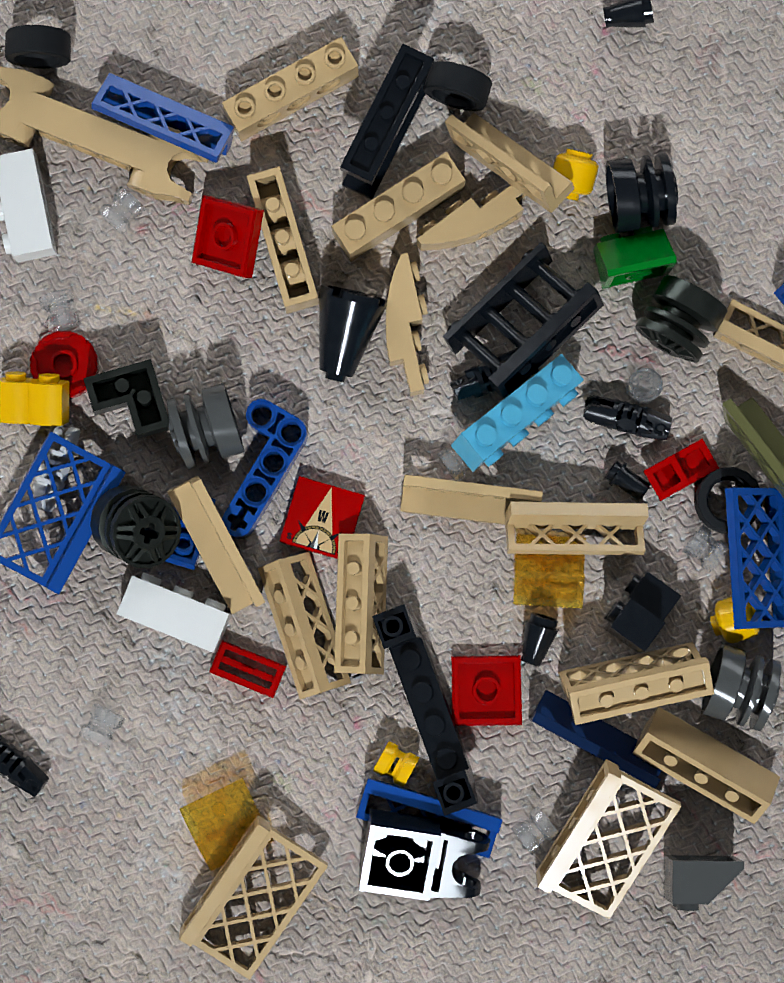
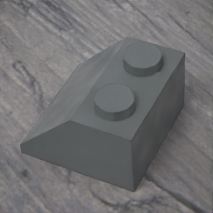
(697, 878)

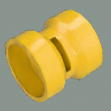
(403, 767)

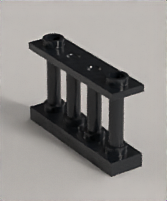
(386, 122)
(532, 350)

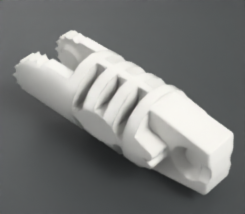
(56, 457)

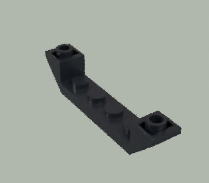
(429, 707)

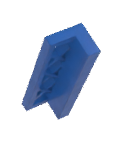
(148, 110)
(429, 804)

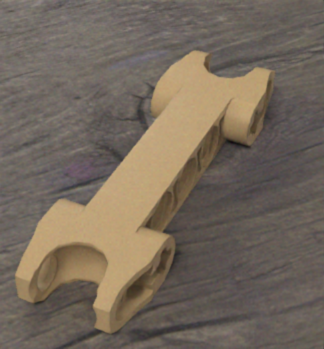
(147, 157)

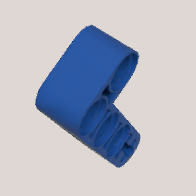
(258, 474)

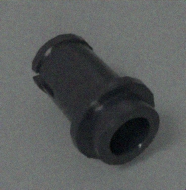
(627, 480)

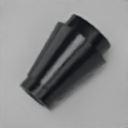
(629, 14)
(538, 637)

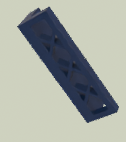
(594, 737)

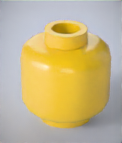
(579, 169)
(723, 622)

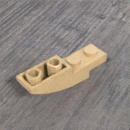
(469, 223)
(405, 311)

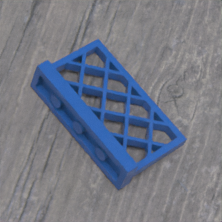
(78, 531)
(773, 555)

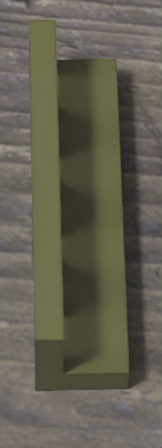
(758, 437)

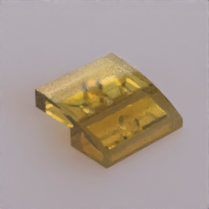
(548, 578)
(221, 821)

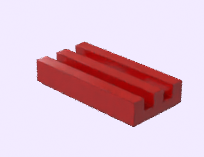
(275, 680)

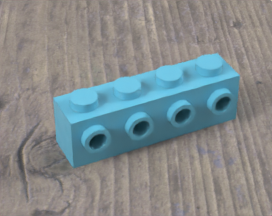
(517, 412)

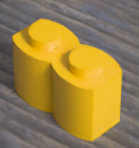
(34, 400)

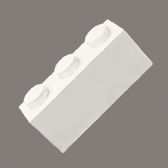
(25, 207)
(174, 612)

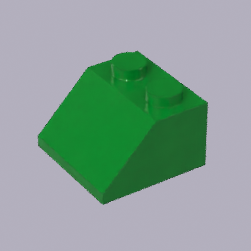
(633, 257)

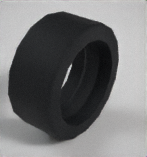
(37, 46)
(458, 86)
(703, 490)

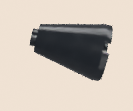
(345, 329)

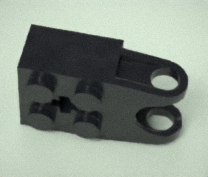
(426, 857)

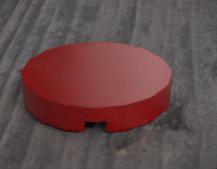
(68, 356)

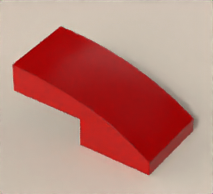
(681, 469)

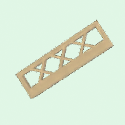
(510, 161)
(752, 343)
(461, 499)
(576, 516)
(215, 545)
(359, 597)
(298, 626)

